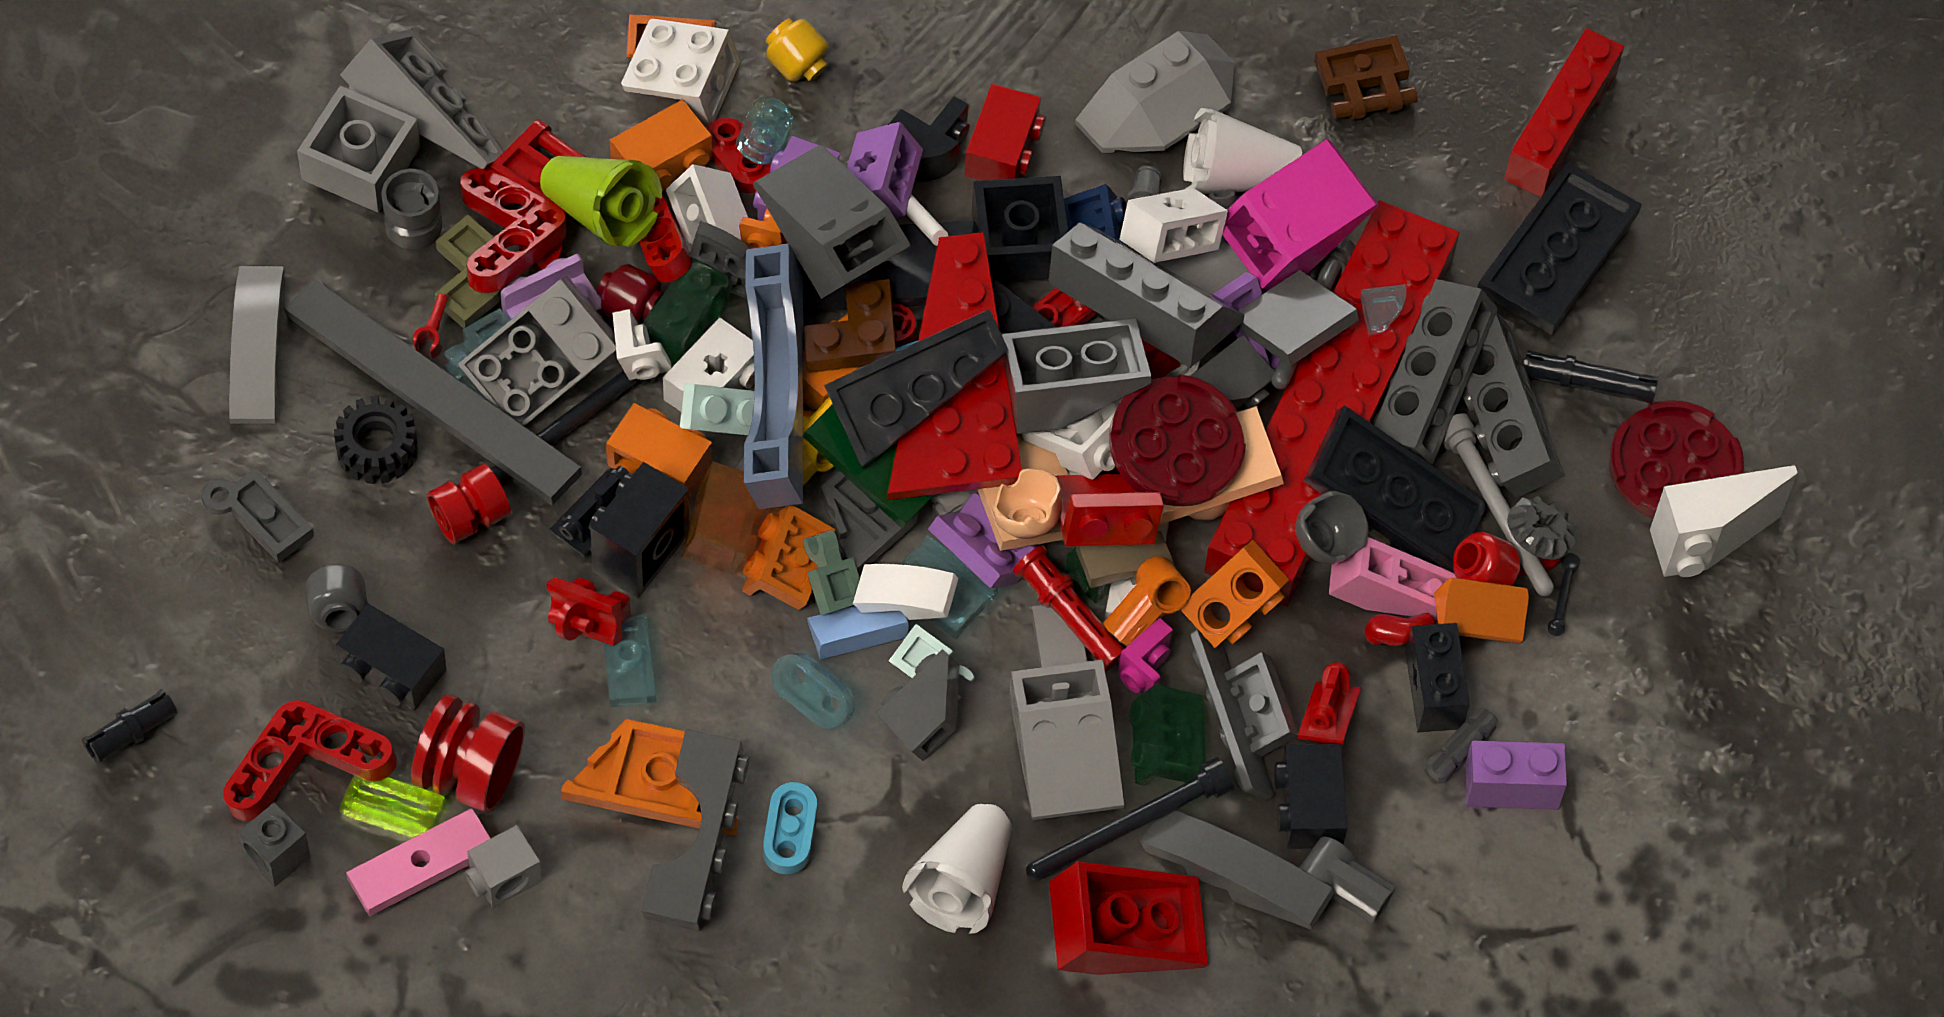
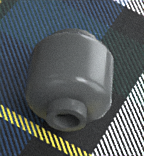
(335, 596)

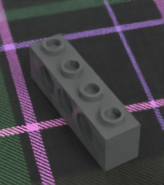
(1453, 355)
(1535, 458)

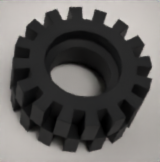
(370, 418)

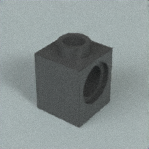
(274, 844)

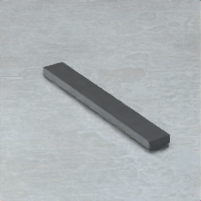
(433, 392)

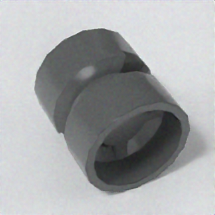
(411, 209)

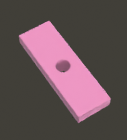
(394, 873)

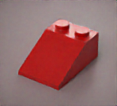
(1126, 920)

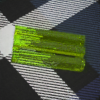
(388, 821)

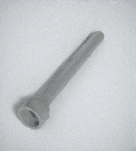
(1462, 440)

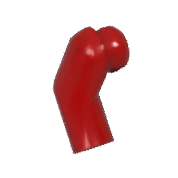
(1393, 629)

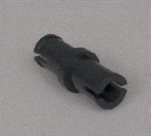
(129, 726)

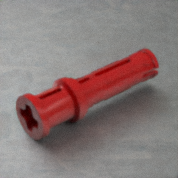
(1057, 592)

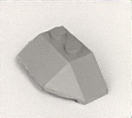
(1158, 95)

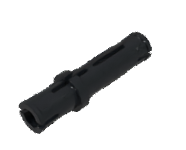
(1597, 378)

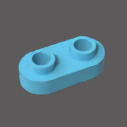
(790, 831)

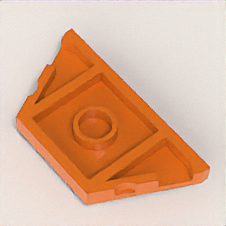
(638, 776)

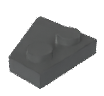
(859, 523)

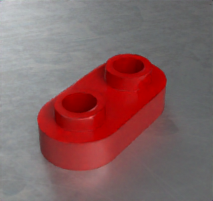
(729, 158)

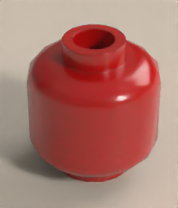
(1486, 559)

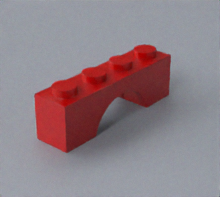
(1551, 129)

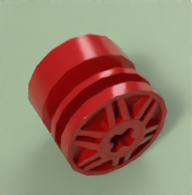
(463, 751)

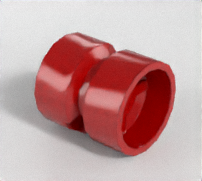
(471, 502)

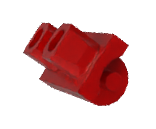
(582, 610)

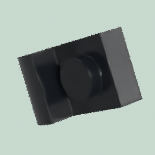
(938, 140)

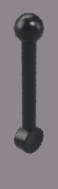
(1570, 564)

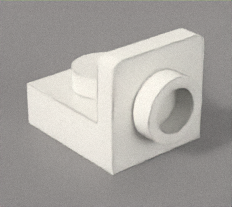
(634, 349)

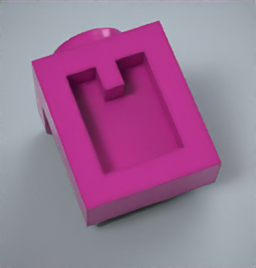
(1144, 656)

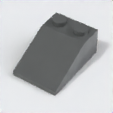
(1072, 371)

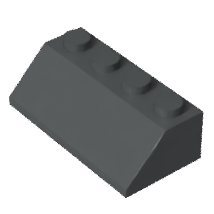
(1129, 286)

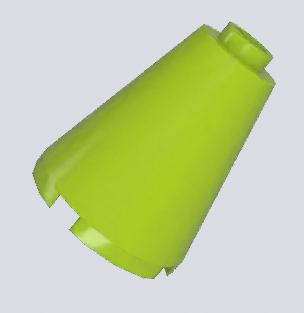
(605, 195)

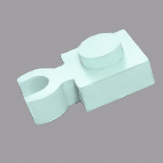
(918, 646)

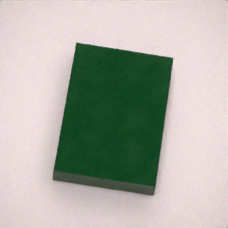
(831, 440)

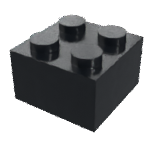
(1019, 225)
(639, 529)

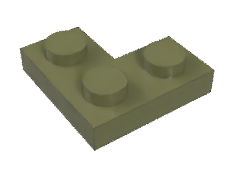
(457, 246)

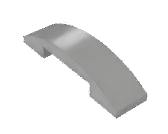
(255, 344)

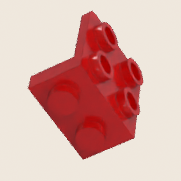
(1107, 512)

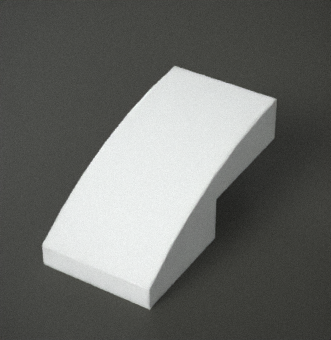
(907, 588)

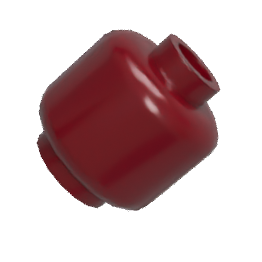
(629, 289)

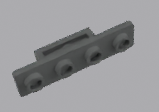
(1249, 708)

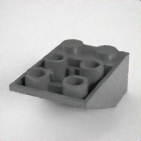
(830, 219)

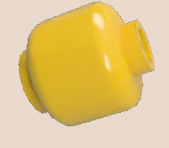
(797, 50)

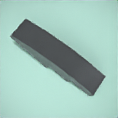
(1242, 868)

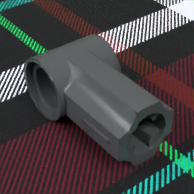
(1352, 883)

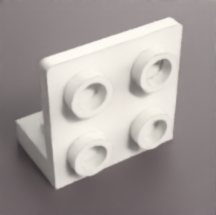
(684, 64)

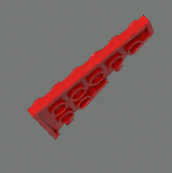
(973, 435)

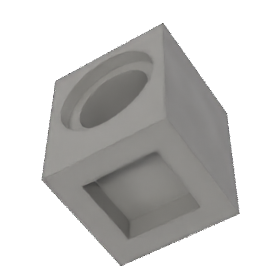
(503, 867)

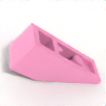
(1387, 581)

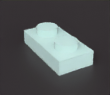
(717, 409)

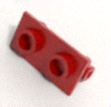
(1330, 707)

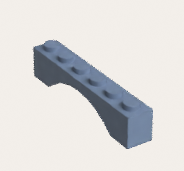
(775, 436)

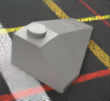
(409, 78)

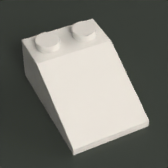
(1713, 517)

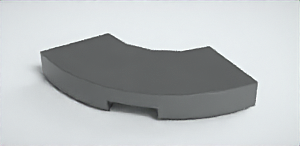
(723, 254)

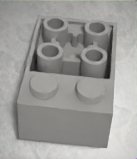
(541, 352)
(1066, 739)

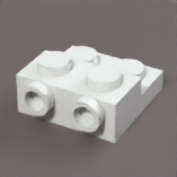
(1081, 445)

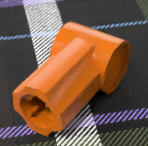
(1148, 599)

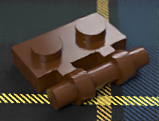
(1365, 66)

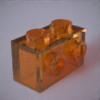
(722, 521)

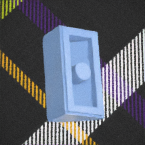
(852, 630)

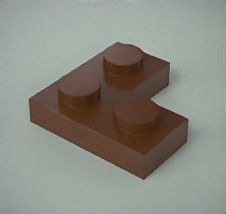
(860, 339)

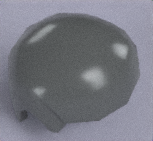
(1331, 527)

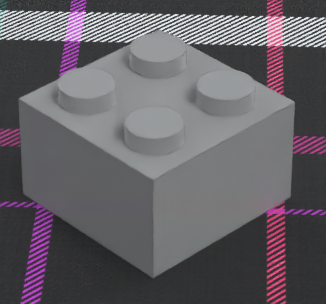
(357, 147)

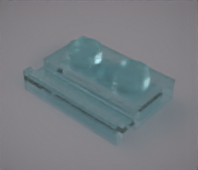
(970, 593)

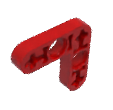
(536, 225)
(304, 740)

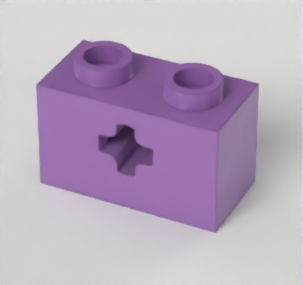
(887, 164)

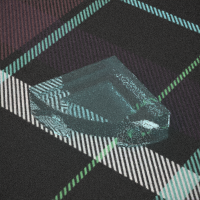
(1382, 306)

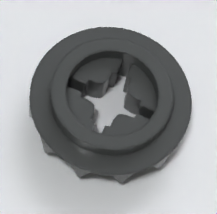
(1539, 541)

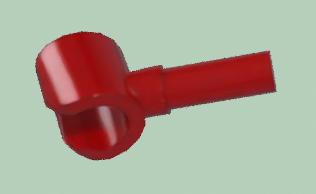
(430, 331)

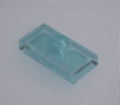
(630, 665)

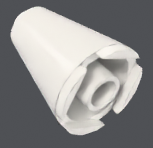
(1232, 154)
(962, 871)

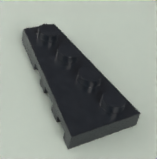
(906, 387)

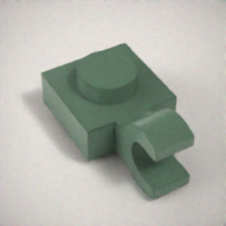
(834, 579)

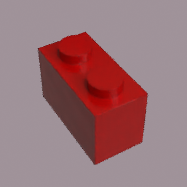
(1004, 135)

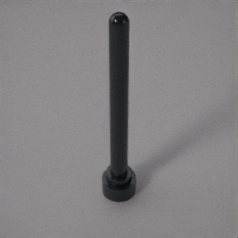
(582, 412)
(1209, 781)

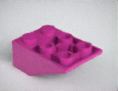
(1297, 215)

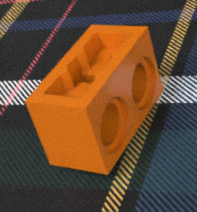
(1229, 588)

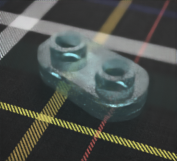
(764, 130)
(813, 694)

